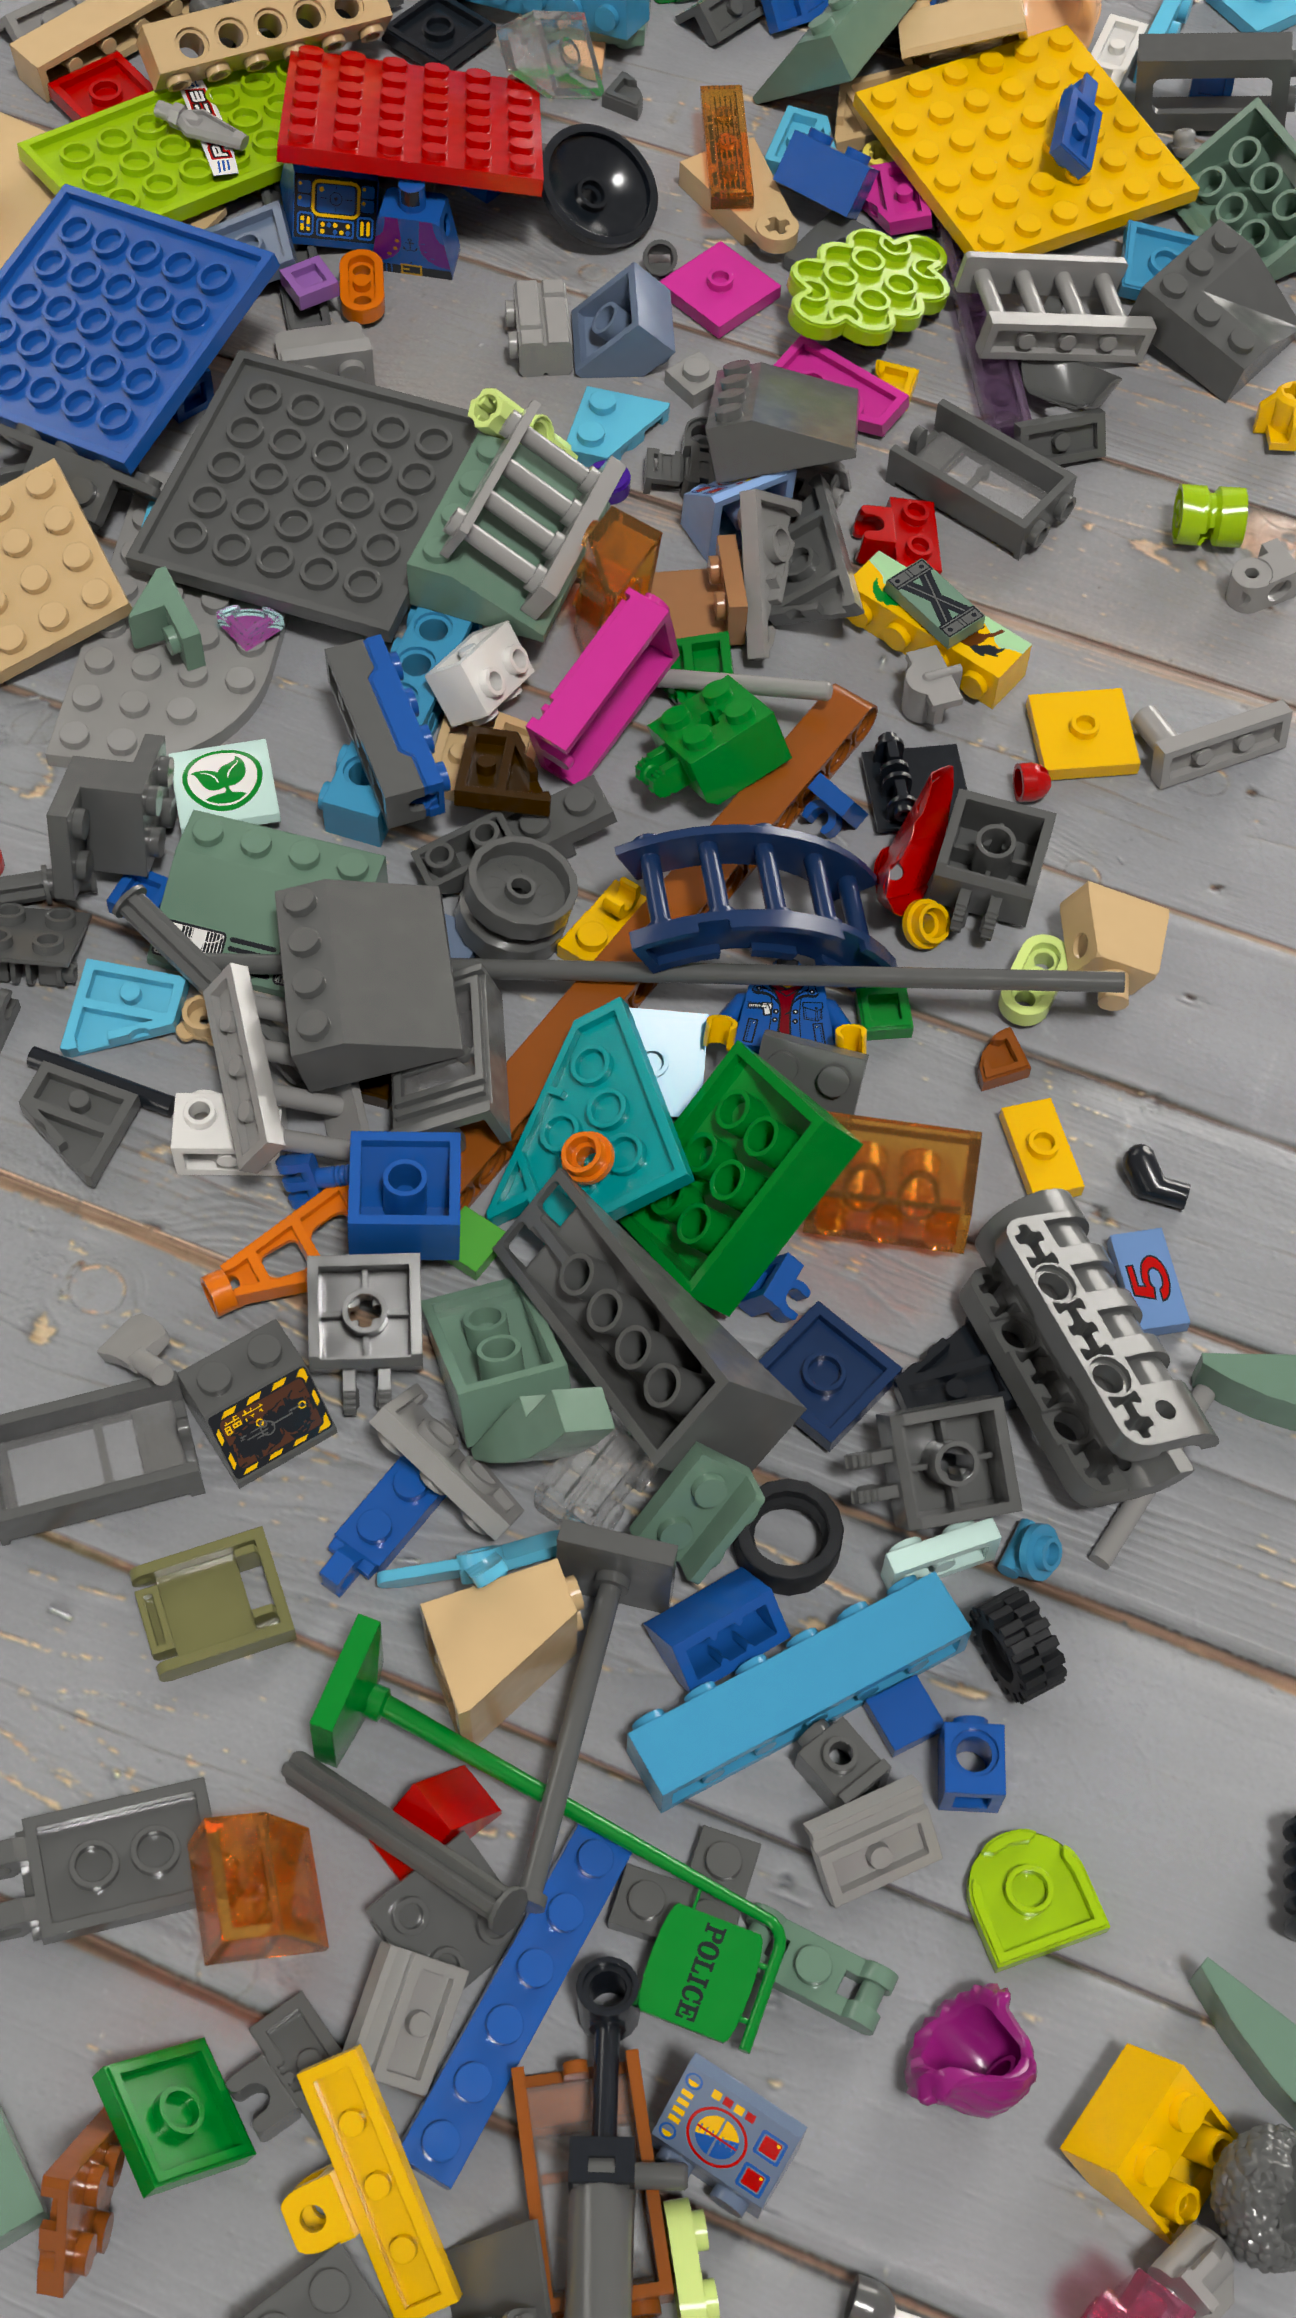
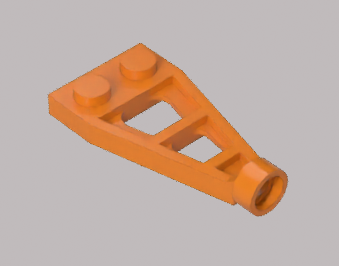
(247, 1264)

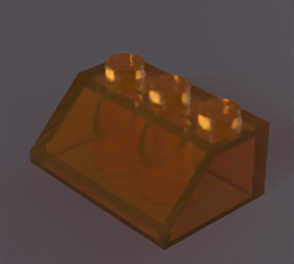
(617, 556)
(902, 1186)

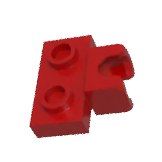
(900, 530)

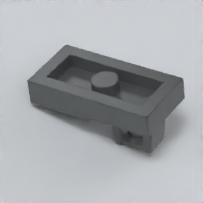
(1065, 436)

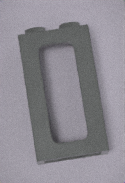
(1212, 56)

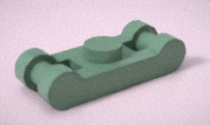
(815, 1969)

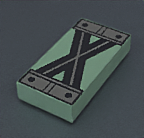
(934, 603)

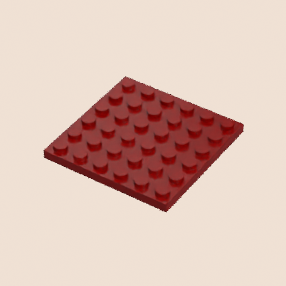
(411, 121)

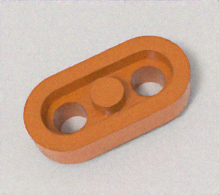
(362, 286)

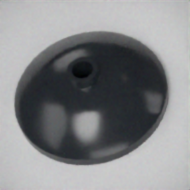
(607, 172)

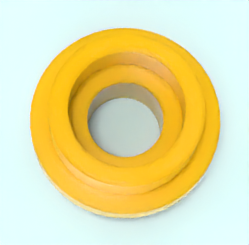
(935, 920)

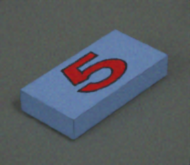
(1148, 1273)

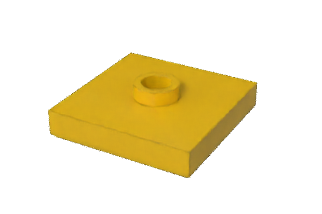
(1083, 733)

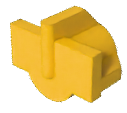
(1278, 418)

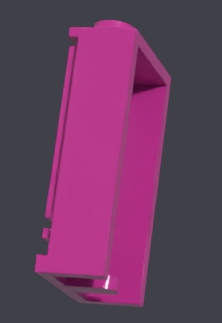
(605, 688)

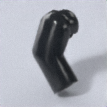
(1148, 1179)

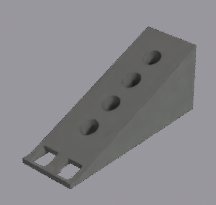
(646, 1339)

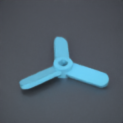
(476, 1565)

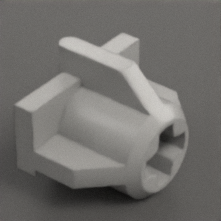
(930, 686)
(1198, 2271)

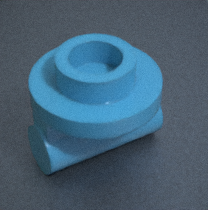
(1031, 1552)

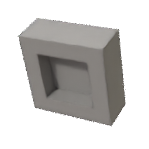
(692, 379)

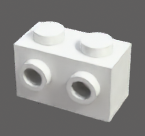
(480, 675)
(204, 1139)

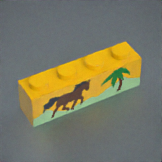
(990, 657)

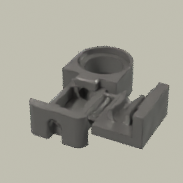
(686, 467)

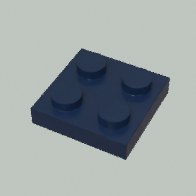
(830, 1373)

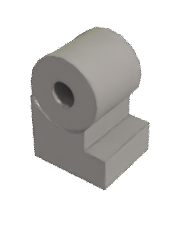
(1262, 580)

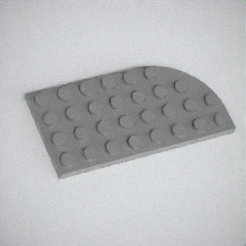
(135, 692)

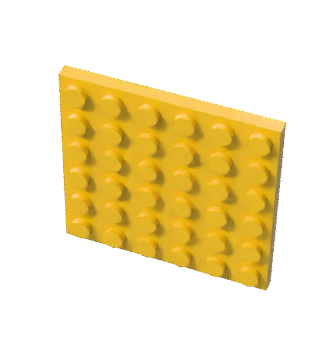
(981, 140)

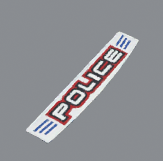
(219, 157)

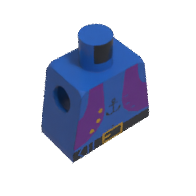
(417, 232)

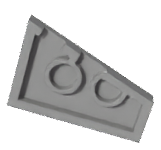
(434, 1449)

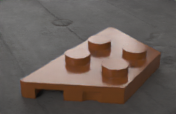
(79, 2215)

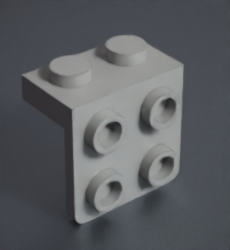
(330, 349)

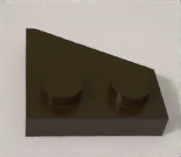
(499, 774)

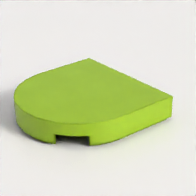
(1031, 1898)

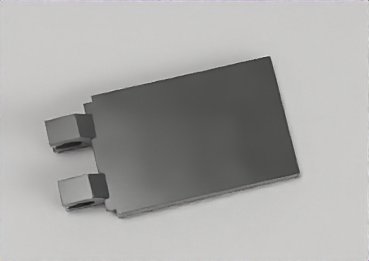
(103, 1863)

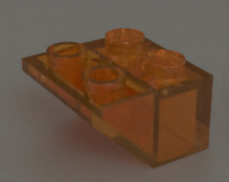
(255, 1888)

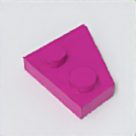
(896, 202)

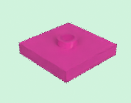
(720, 289)

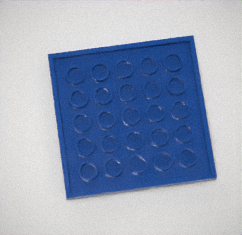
(115, 321)

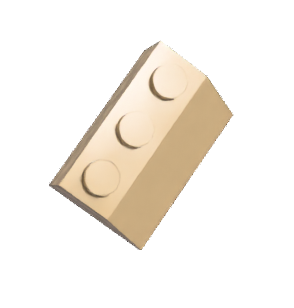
(958, 29)

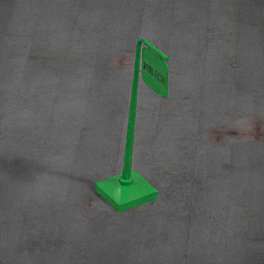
(698, 1964)

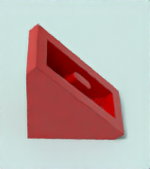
(443, 1809)

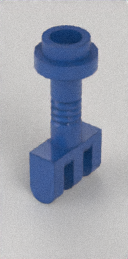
(306, 1179)

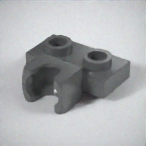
(291, 2041)

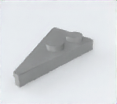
(764, 561)

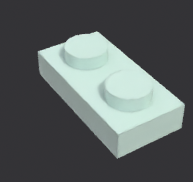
(953, 1551)

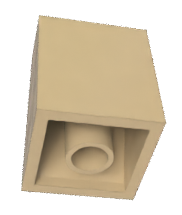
(501, 1643)

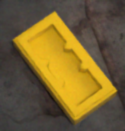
(1040, 1147)

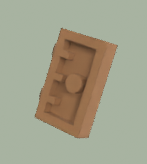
(709, 597)

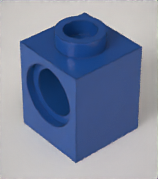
(966, 1789)

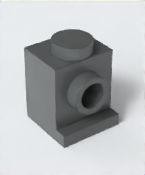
(836, 1782)

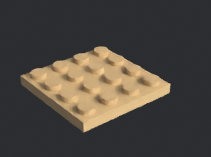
(51, 572)

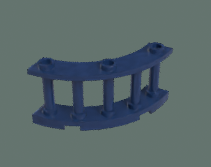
(767, 932)

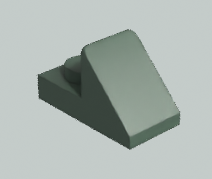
(164, 616)

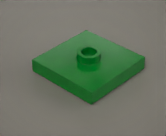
(173, 2116)

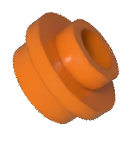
(578, 1148)

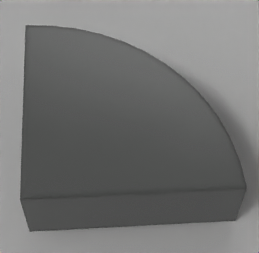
(624, 97)

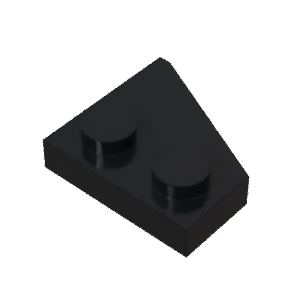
(951, 1372)

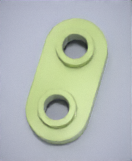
(1035, 950)
(686, 2237)

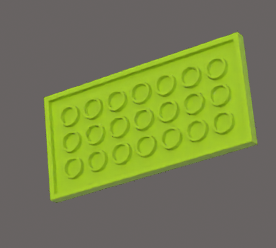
(155, 167)

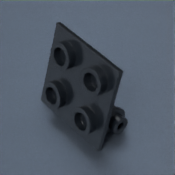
(899, 774)

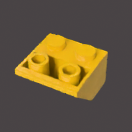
(1150, 2141)

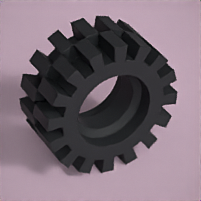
(1018, 1645)

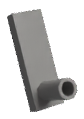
(1213, 745)

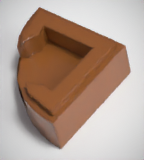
(1002, 1061)

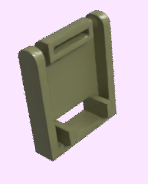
(203, 1608)

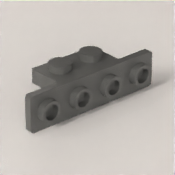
(91, 481)

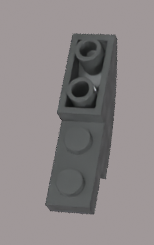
(573, 816)

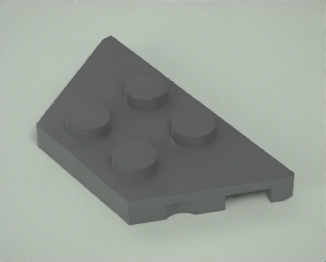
(820, 570)

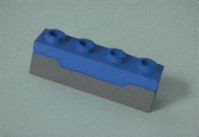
(386, 731)

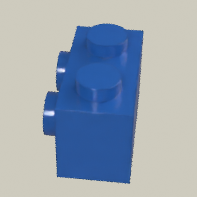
(826, 174)

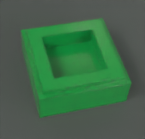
(884, 1012)

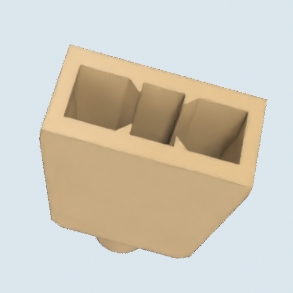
(1113, 934)

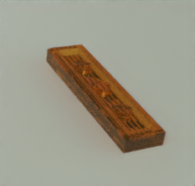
(726, 147)

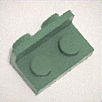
(701, 1509)

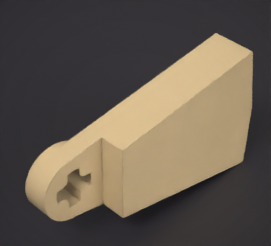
(757, 225)

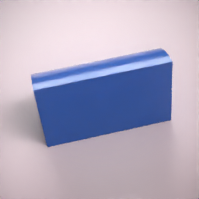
(718, 1629)

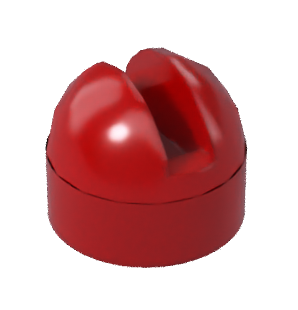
(1030, 782)

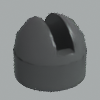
(660, 247)

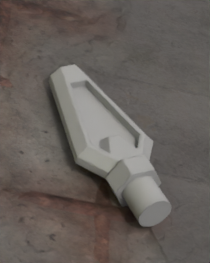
(201, 125)

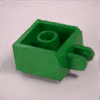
(713, 744)

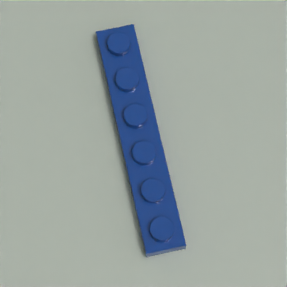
(512, 2007)

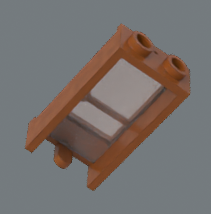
(547, 2114)

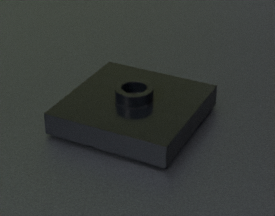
(439, 32)

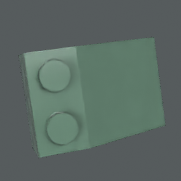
(491, 1352)

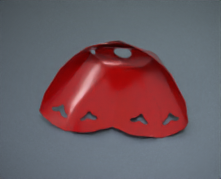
(925, 832)

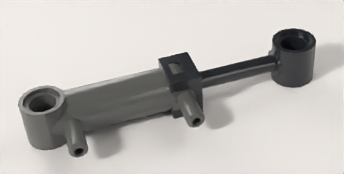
(604, 2166)

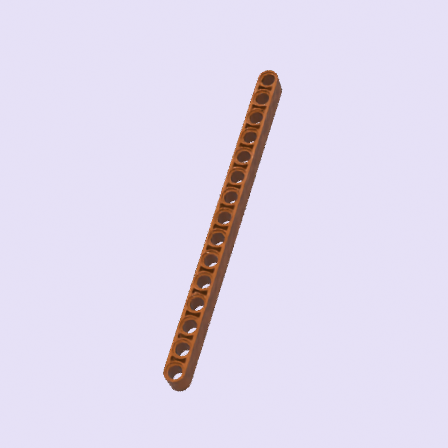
(817, 746)

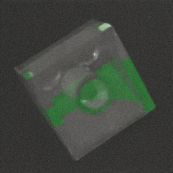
(552, 54)

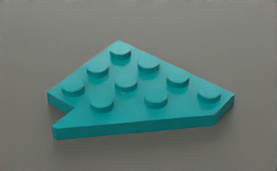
(602, 1087)

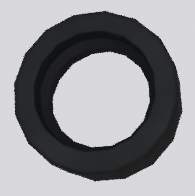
(799, 1578)

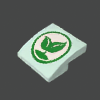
(226, 782)

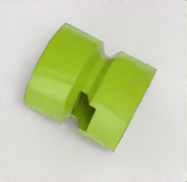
(1210, 515)

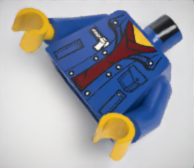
(784, 1009)

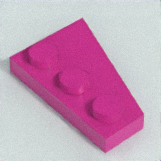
(879, 401)

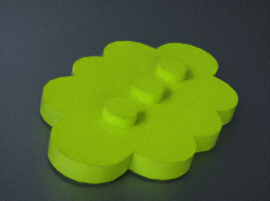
(867, 287)

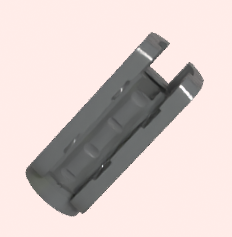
(1080, 1355)

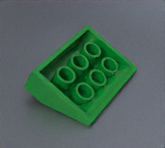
(758, 1169)

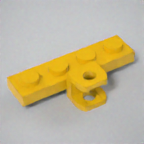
(368, 2190)

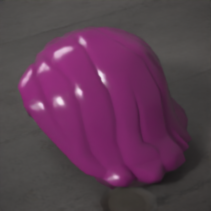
(972, 2055)

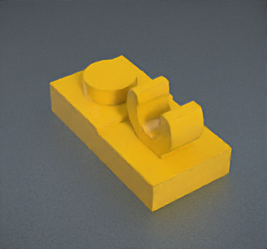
(601, 921)

